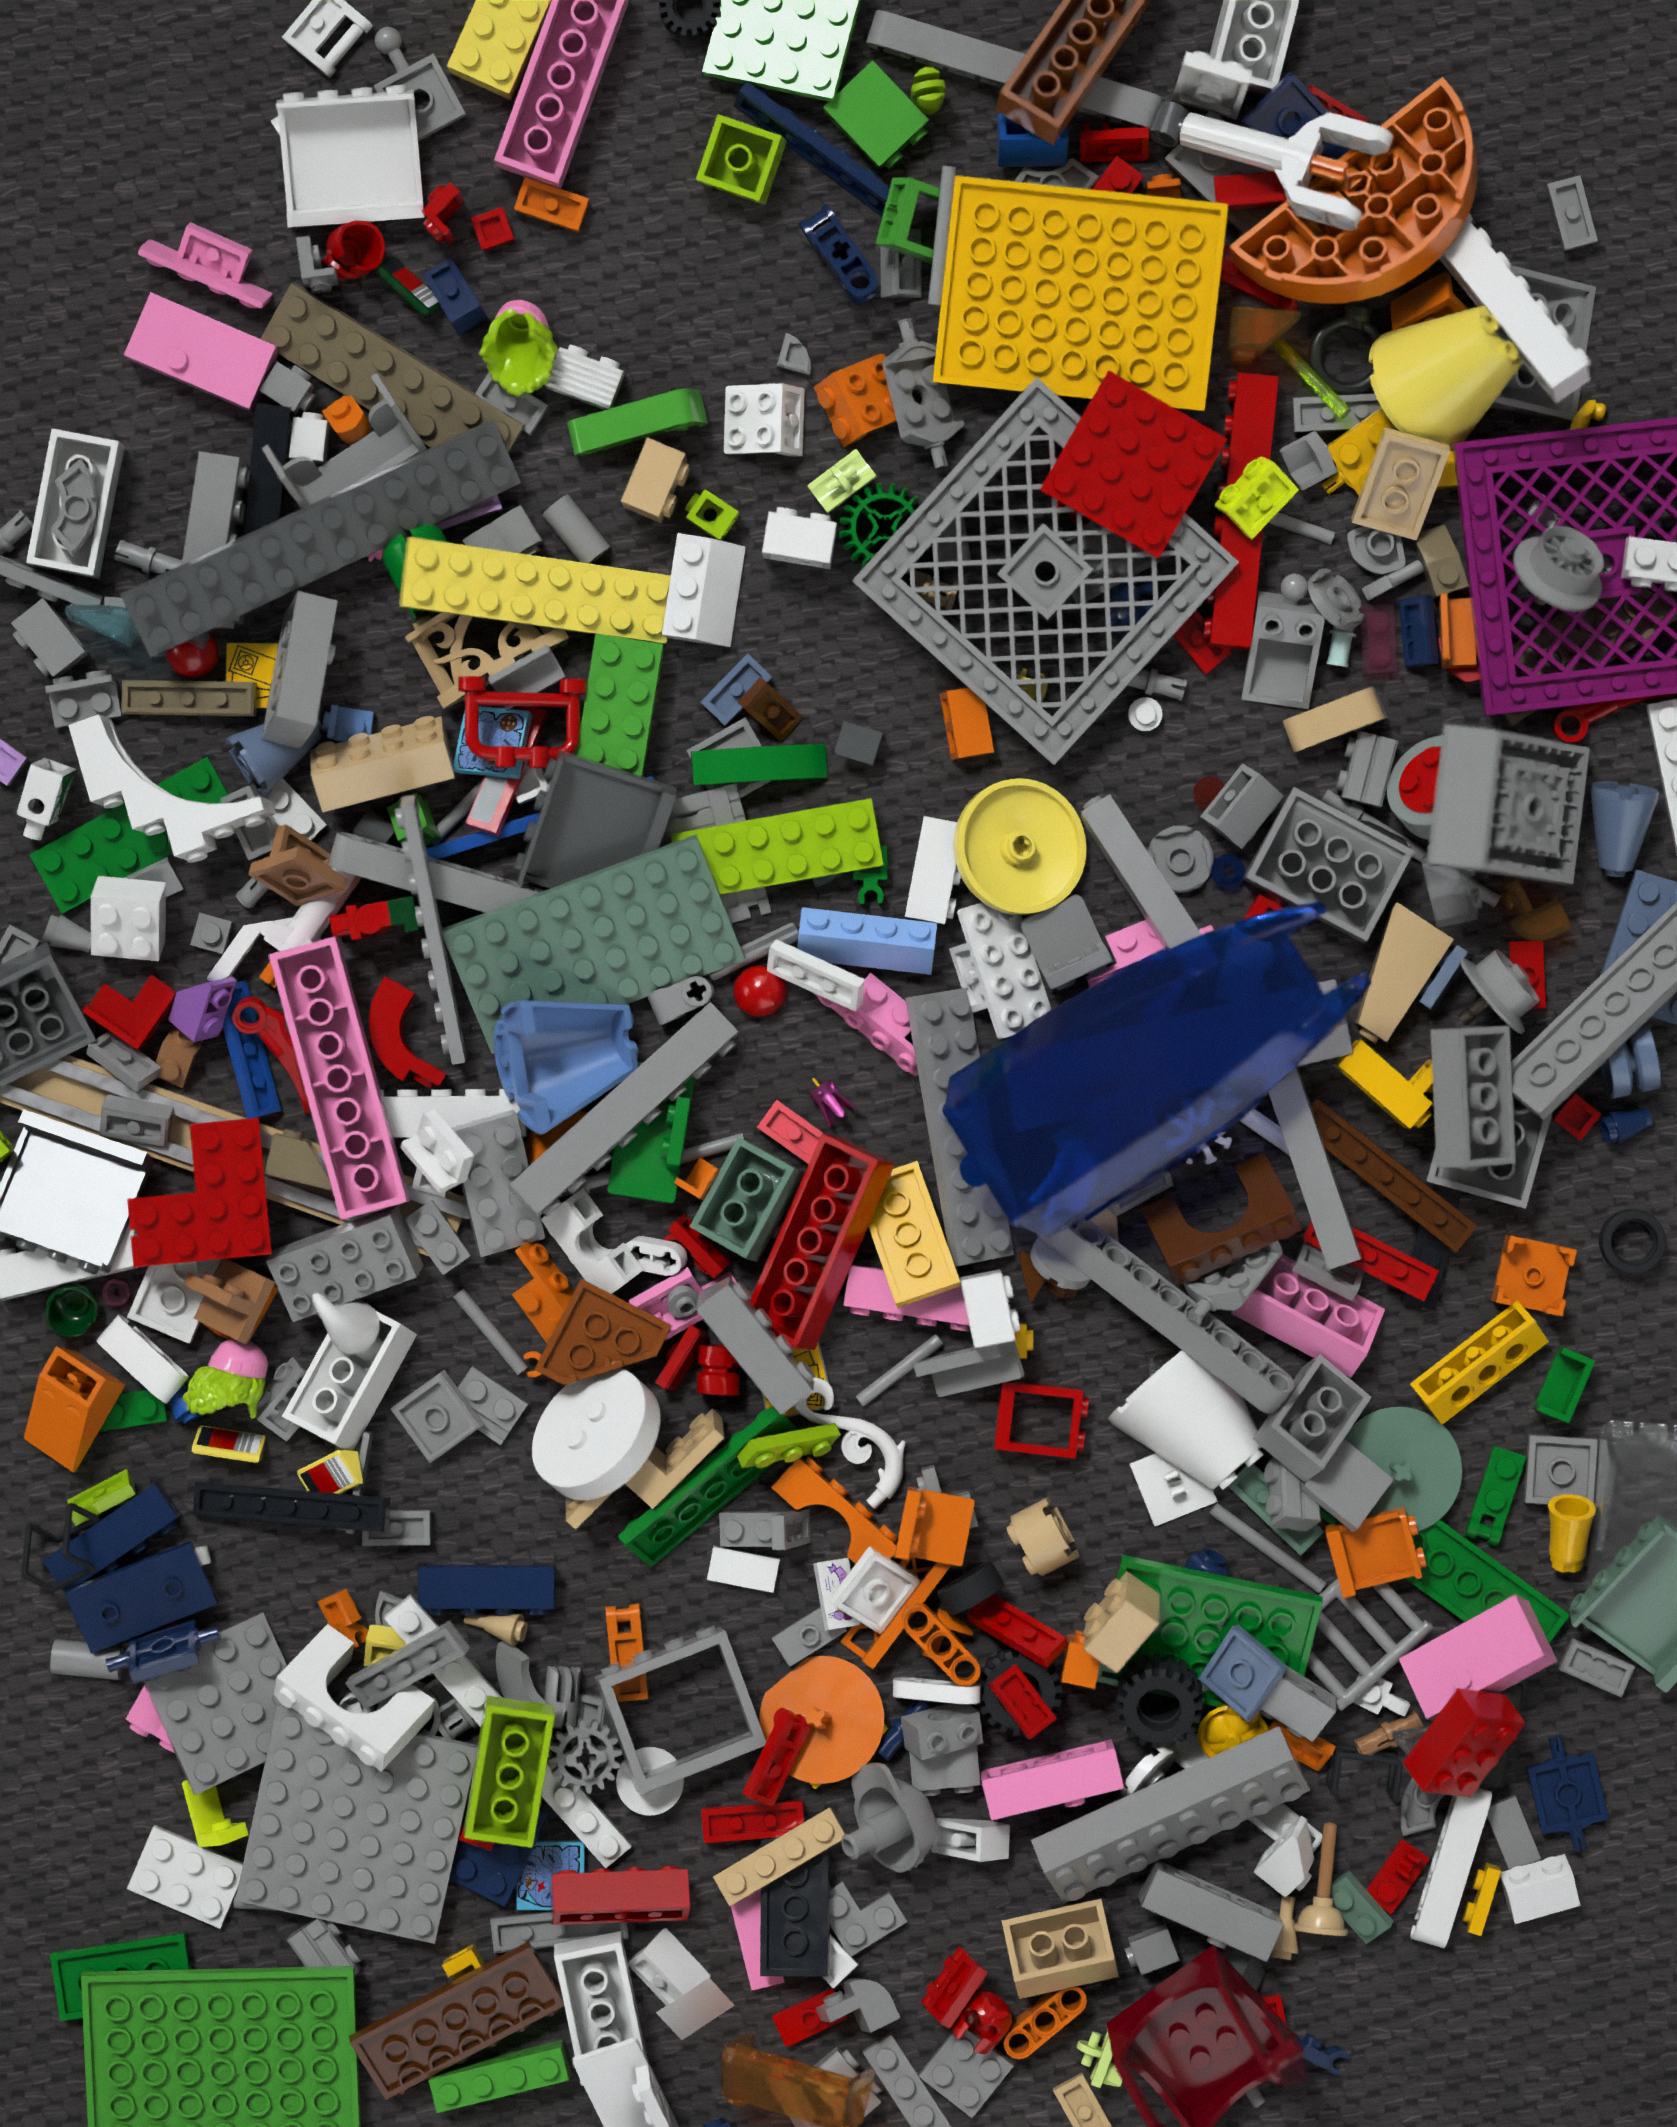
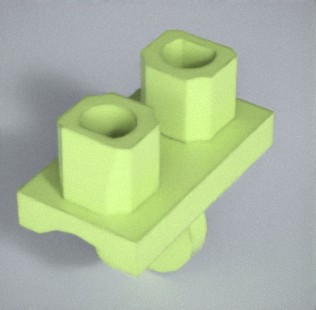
(841, 481)
(1103, 2070)

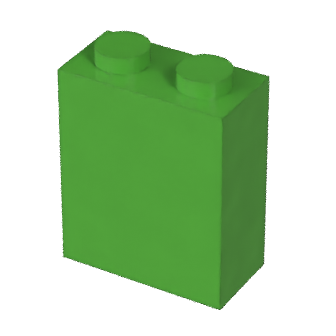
(877, 117)

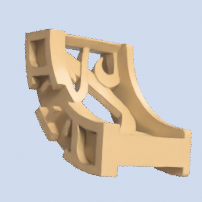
(529, 637)

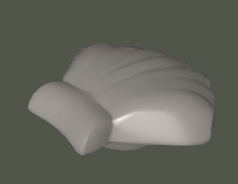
(1376, 550)

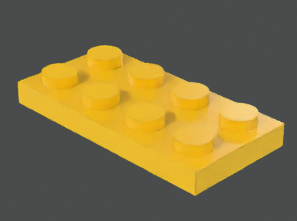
(911, 1239)

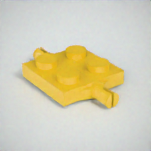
(1355, 451)

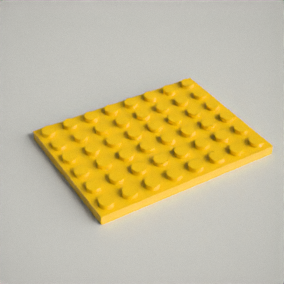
(1077, 288)

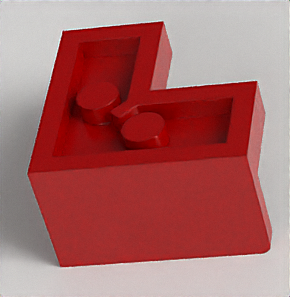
(135, 1019)

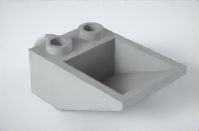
(1283, 646)

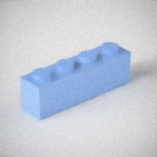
(868, 940)

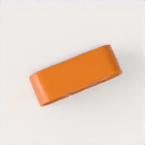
(946, 1660)
(1039, 2034)

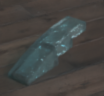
(115, 623)

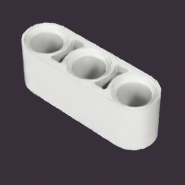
(142, 1359)

